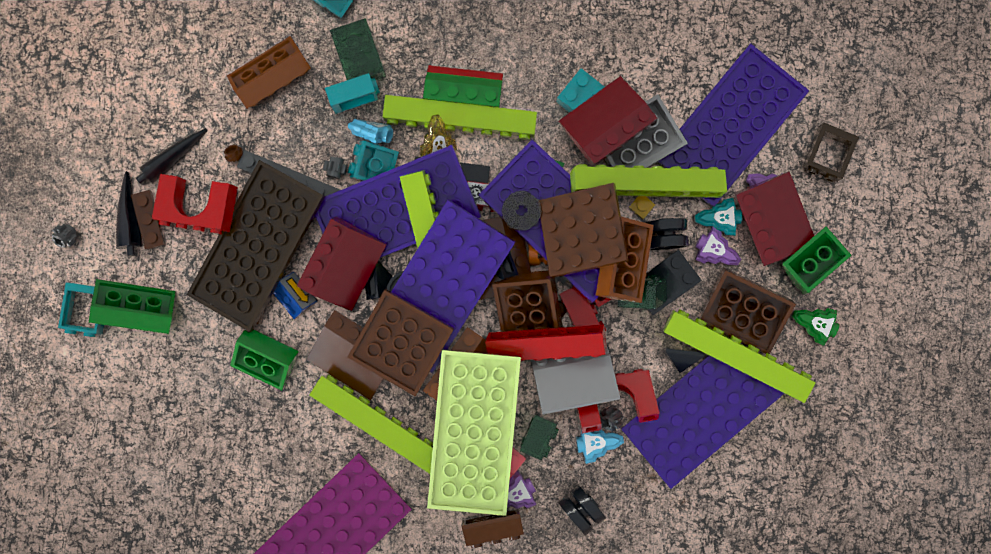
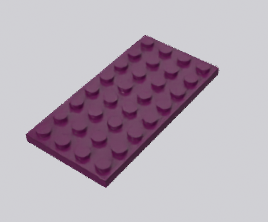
(342, 516)

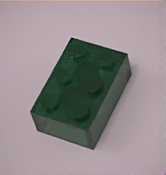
(357, 50)

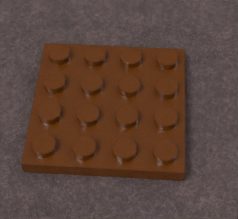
(583, 230)
(400, 342)

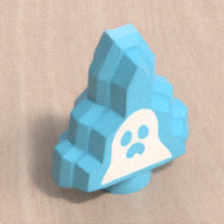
(371, 131)
(597, 443)

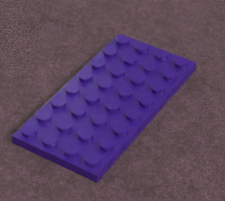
(737, 117)
(544, 178)
(380, 204)
(453, 267)
(699, 417)

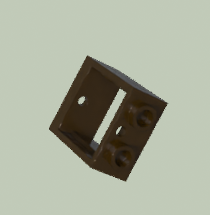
(837, 135)

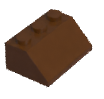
(492, 528)

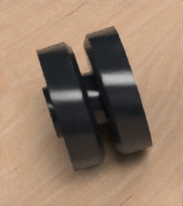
(666, 234)
(582, 509)

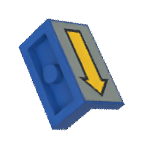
(292, 297)

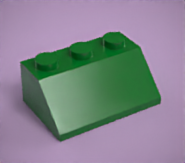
(815, 260)
(264, 358)

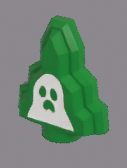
(818, 323)

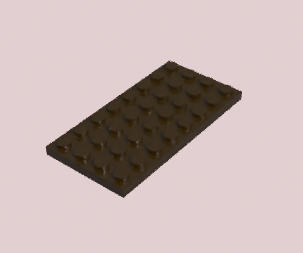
(257, 250)

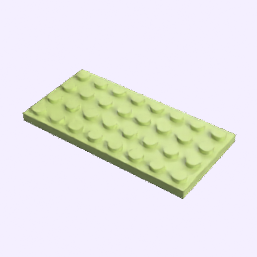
(474, 432)

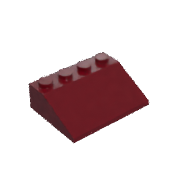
(607, 121)
(775, 217)
(341, 264)

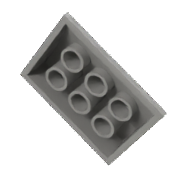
(652, 143)
(574, 382)

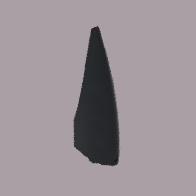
(168, 158)
(127, 227)

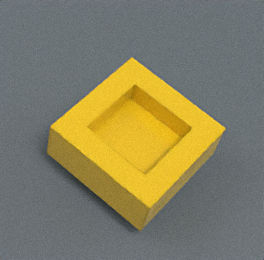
(641, 206)

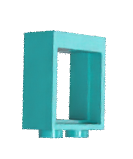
(352, 93)
(67, 309)

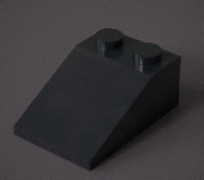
(678, 275)

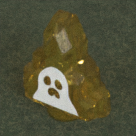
(437, 137)

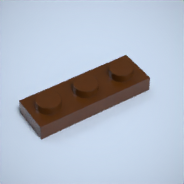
(149, 228)

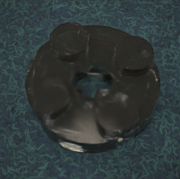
(530, 218)

